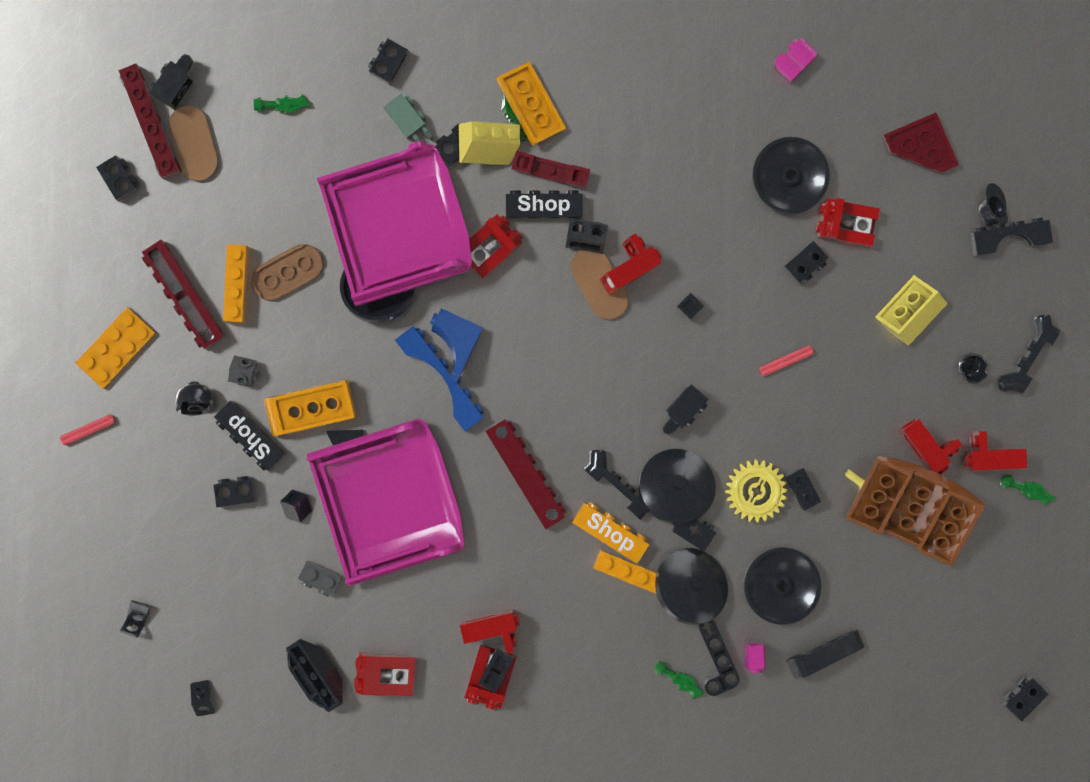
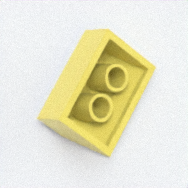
(488, 142)
(911, 310)

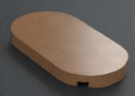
(193, 143)
(587, 270)
(287, 272)

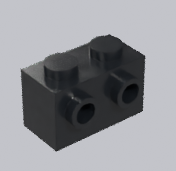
(806, 262)
(1024, 698)

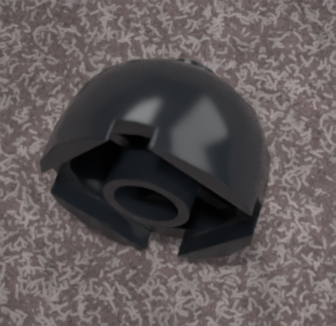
(194, 399)

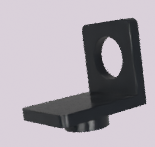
(135, 617)
(201, 697)

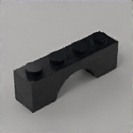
(1034, 233)

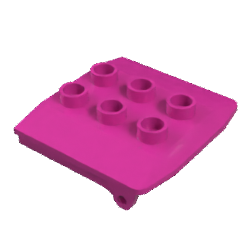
(396, 223)
(387, 501)

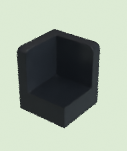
(690, 306)
(296, 506)

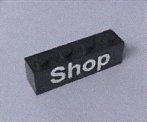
(544, 205)
(250, 435)

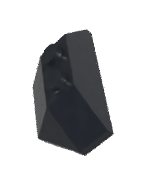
(315, 674)

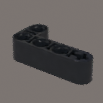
(715, 654)
(825, 655)

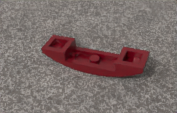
(550, 170)

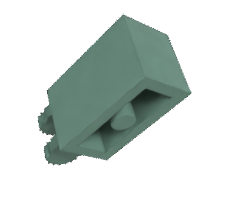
(406, 117)

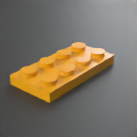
(530, 103)
(115, 348)

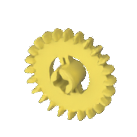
(747, 507)

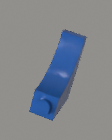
(459, 336)

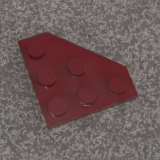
(923, 144)

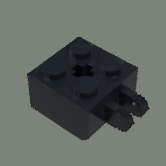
(173, 82)
(684, 408)

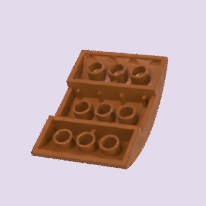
(916, 508)

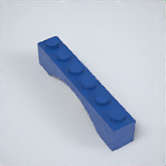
(463, 409)

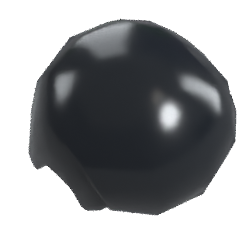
(973, 368)

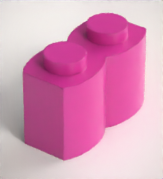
(795, 60)
(755, 657)

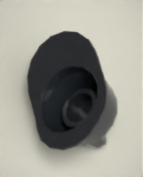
(993, 208)

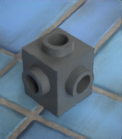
(243, 371)

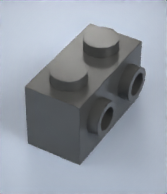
(319, 577)

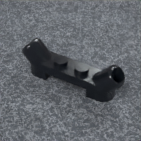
(1046, 334)
(598, 468)

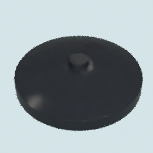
(790, 175)
(378, 310)
(677, 486)
(782, 585)
(691, 586)

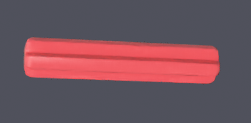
(786, 360)
(87, 429)

